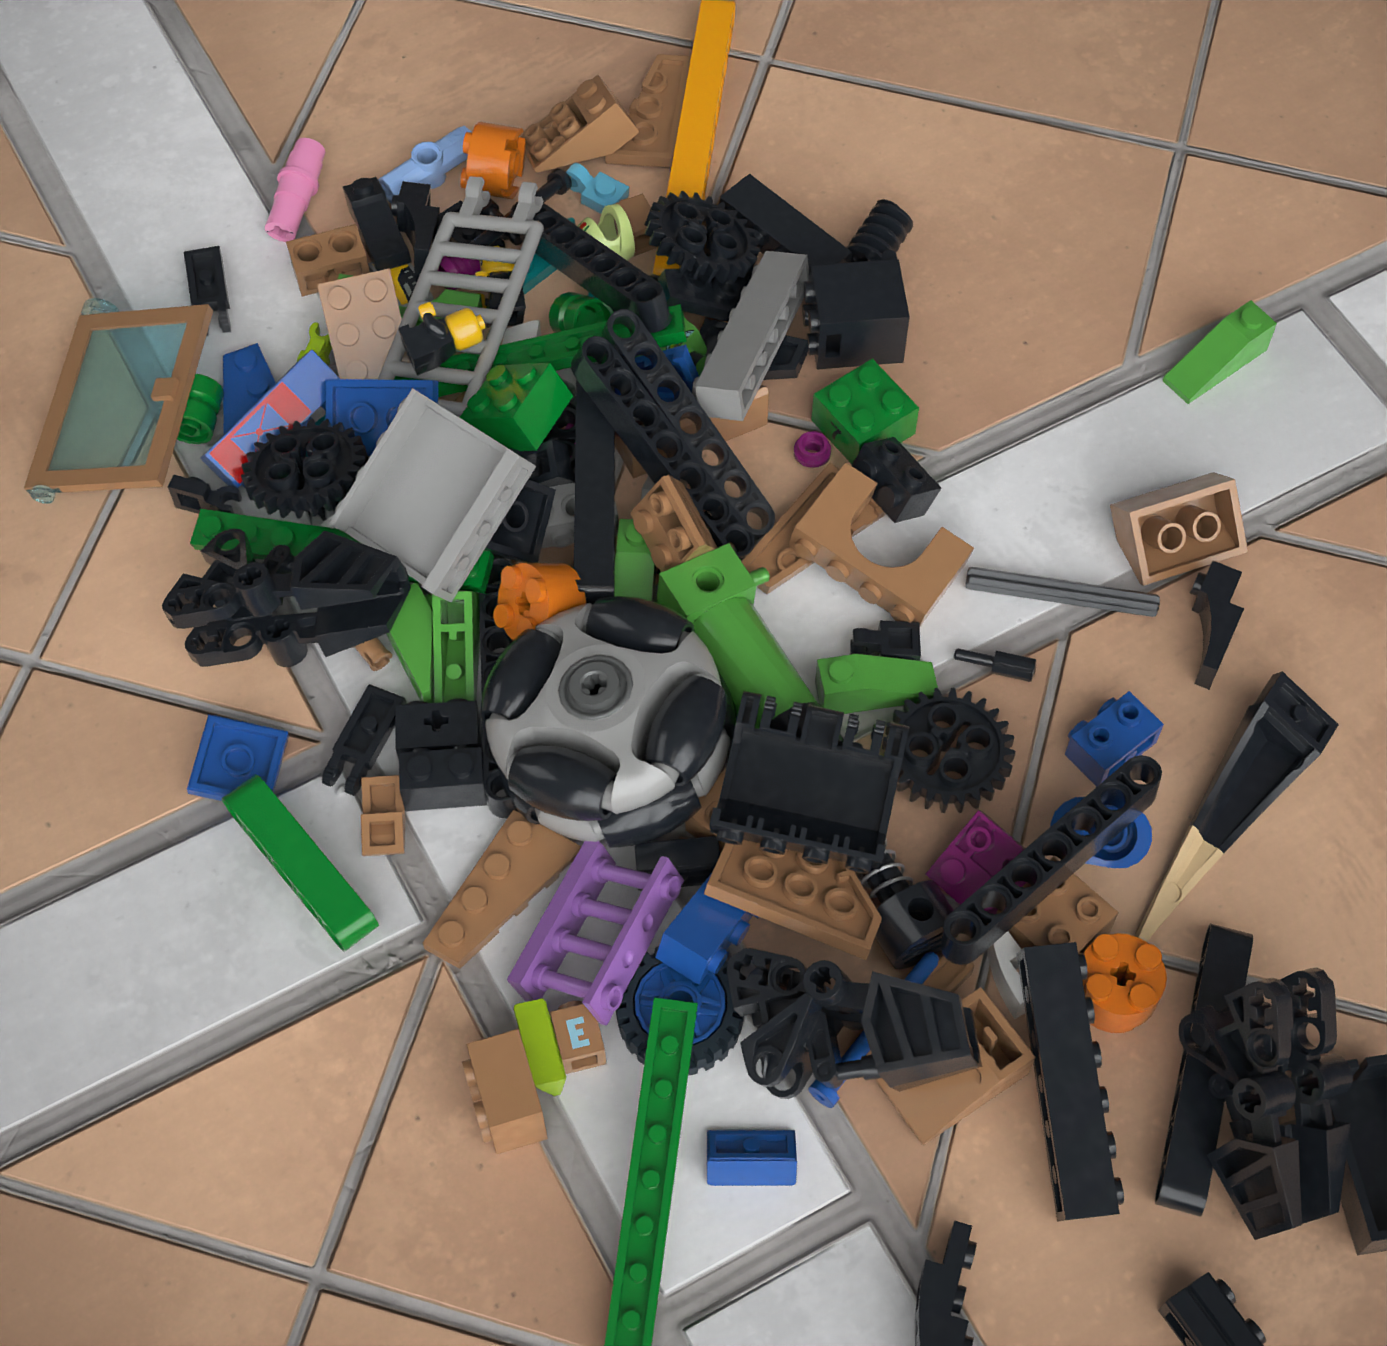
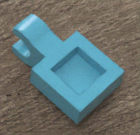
(596, 191)

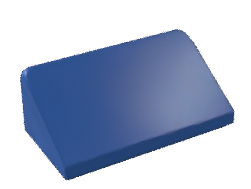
(751, 1158)

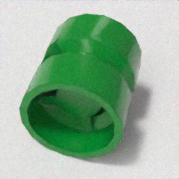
(577, 310)
(201, 411)

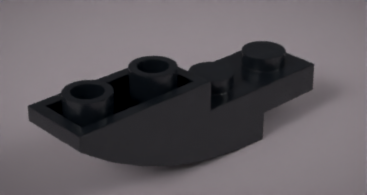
(941, 1294)

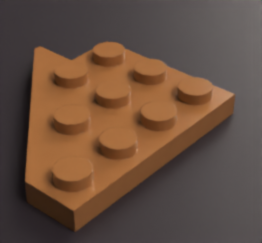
(797, 894)

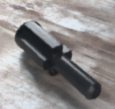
(1001, 664)

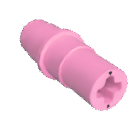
(296, 186)

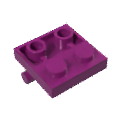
(974, 858)

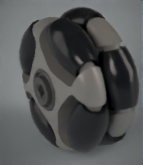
(608, 721)

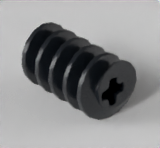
(880, 231)

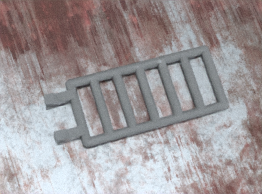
(470, 217)

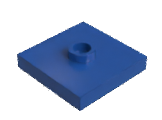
(233, 753)

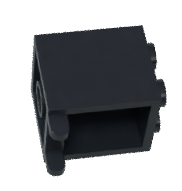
(856, 313)

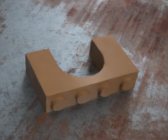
(903, 591)

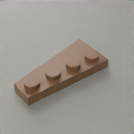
(656, 114)
(773, 549)

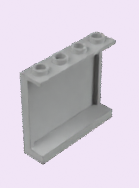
(432, 494)

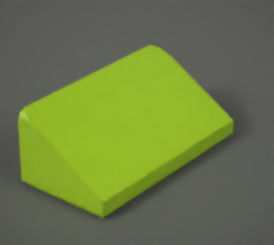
(540, 1046)

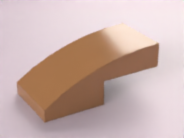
(382, 816)

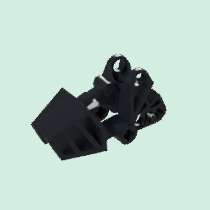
(348, 582)
(911, 1028)
(1272, 1169)

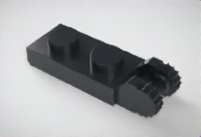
(208, 282)
(363, 737)

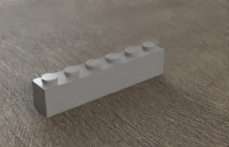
(752, 336)

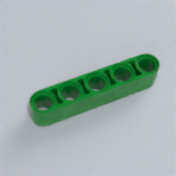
(300, 862)

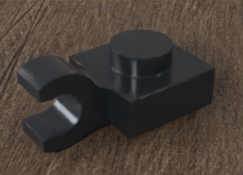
(195, 494)
(891, 640)

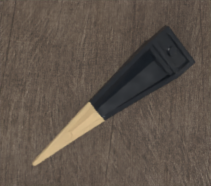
(1267, 753)

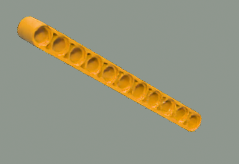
(701, 104)

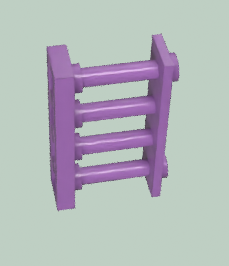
(565, 915)

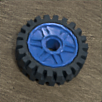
(716, 1019)

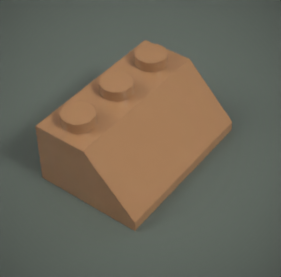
(1180, 527)

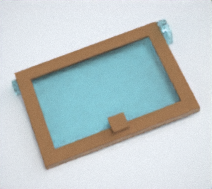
(119, 399)

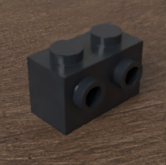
(903, 484)
(442, 778)

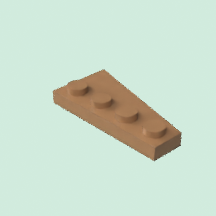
(504, 880)

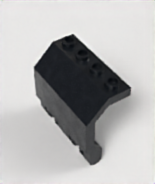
(807, 788)

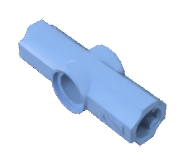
(427, 163)

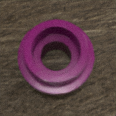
(816, 442)

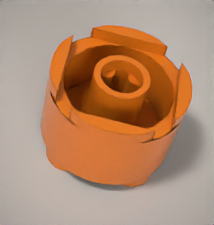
(496, 156)
(533, 594)
(1138, 970)

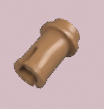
(374, 653)

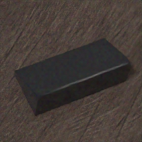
(691, 857)

